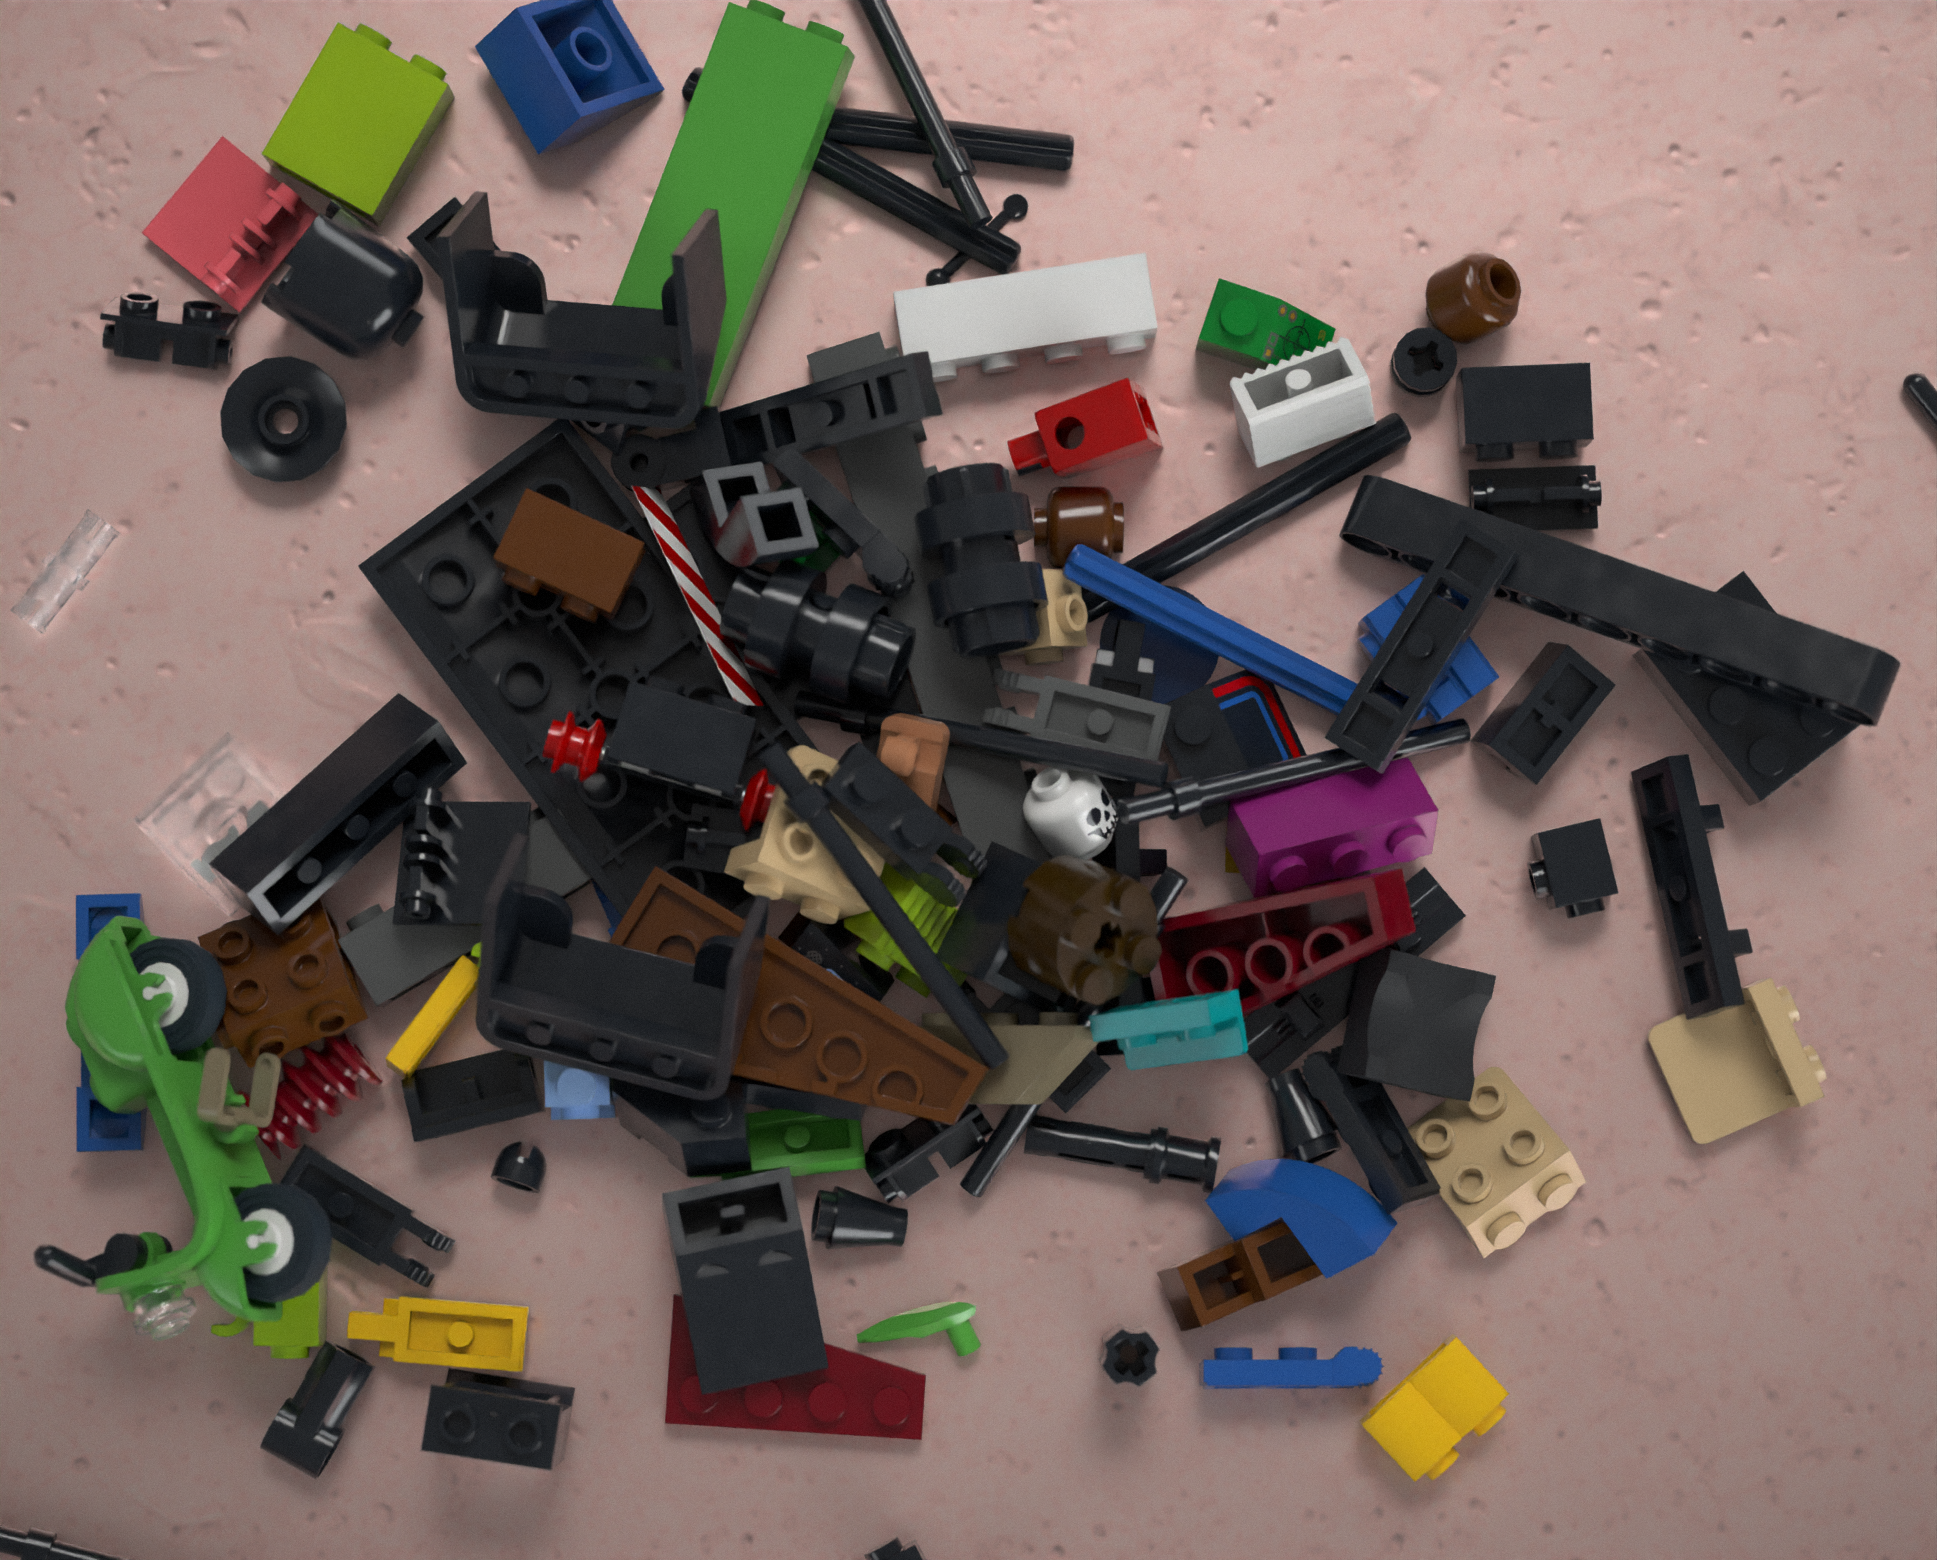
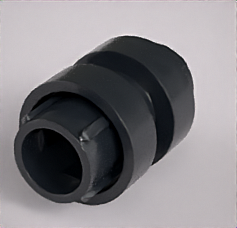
(986, 589)
(794, 623)

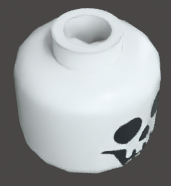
(1070, 813)

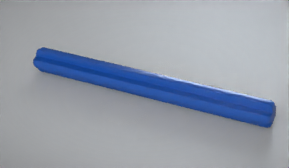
(1207, 629)

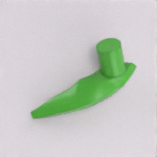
(926, 1321)

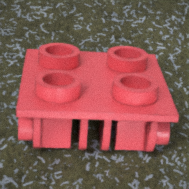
(230, 224)

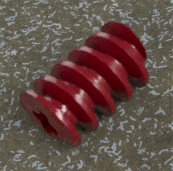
(315, 1087)

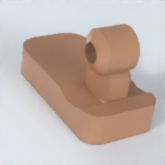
(915, 753)

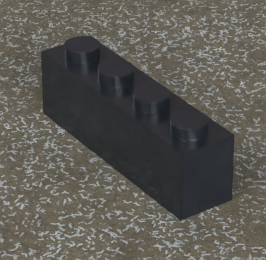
(337, 813)

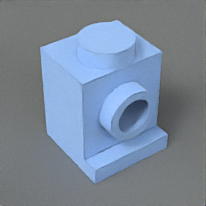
(577, 1093)

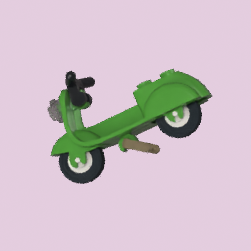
(145, 1029)

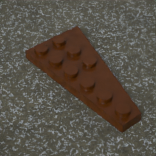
(807, 1023)

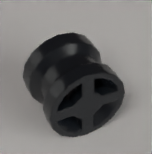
(1417, 372)

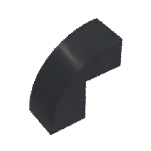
(749, 520)

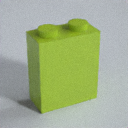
(360, 121)

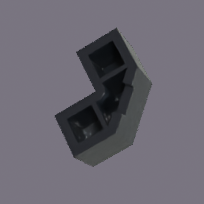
(692, 1133)

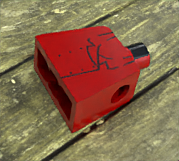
(1115, 426)

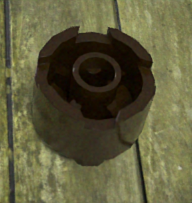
(1084, 929)

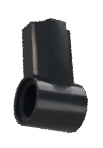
(312, 1422)

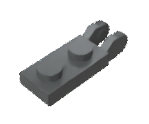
(1083, 715)

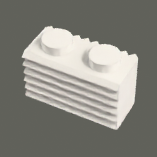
(1302, 402)

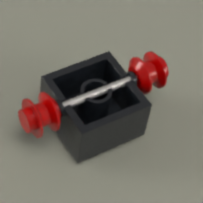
(671, 744)

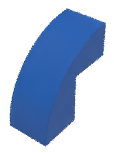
(1323, 1209)

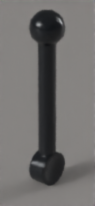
(1013, 207)

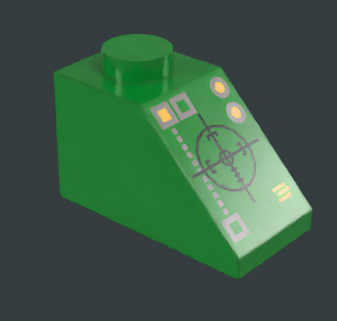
(1258, 328)

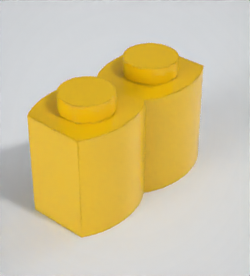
(1435, 1409)

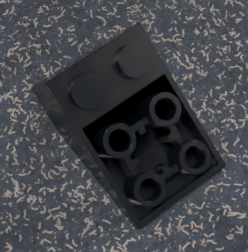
(745, 1280)

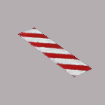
(696, 595)

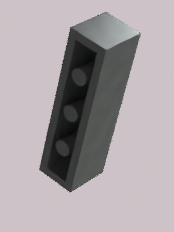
(402, 957)

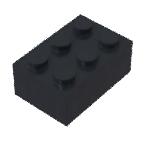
(1747, 732)

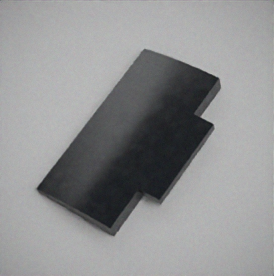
(528, 661)

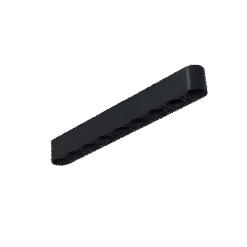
(1636, 605)

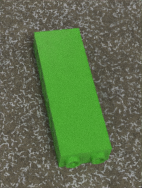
(748, 156)

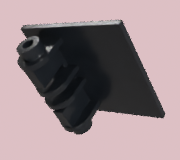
(452, 857)

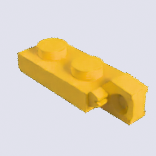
(446, 1332)

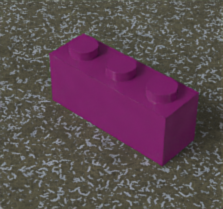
(1330, 827)

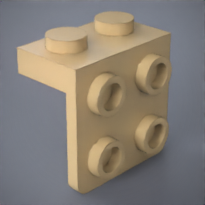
(793, 861)
(1737, 1063)
(1496, 1161)

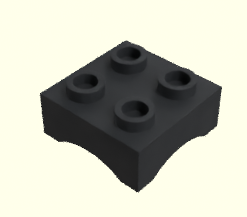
(1415, 1023)

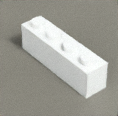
(1029, 315)

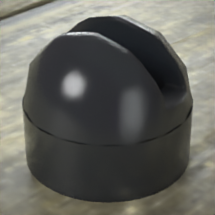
(518, 1171)

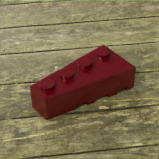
(1280, 939)

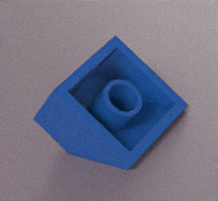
(567, 69)

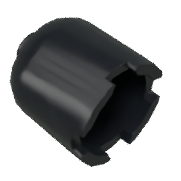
(349, 287)

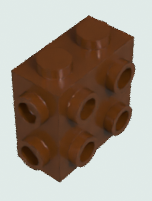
(283, 985)

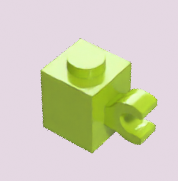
(300, 1327)

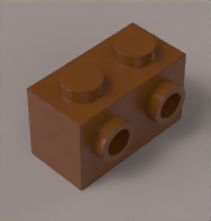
(568, 556)

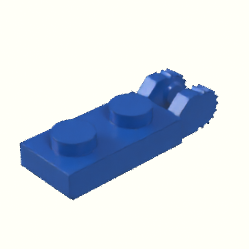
(1293, 1370)

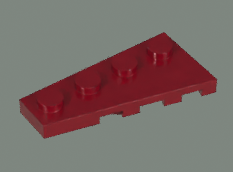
(849, 1398)

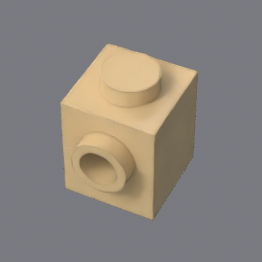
(1059, 623)

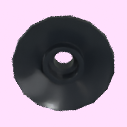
(264, 394)

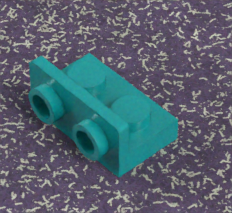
(1175, 1029)

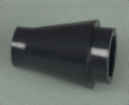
(1302, 1121)
(854, 1220)

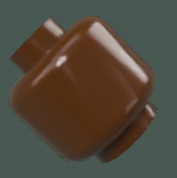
(1472, 297)
(1079, 517)

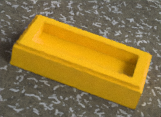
(433, 1018)

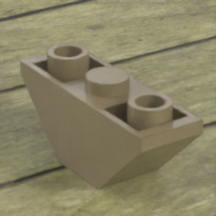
(1038, 1054)

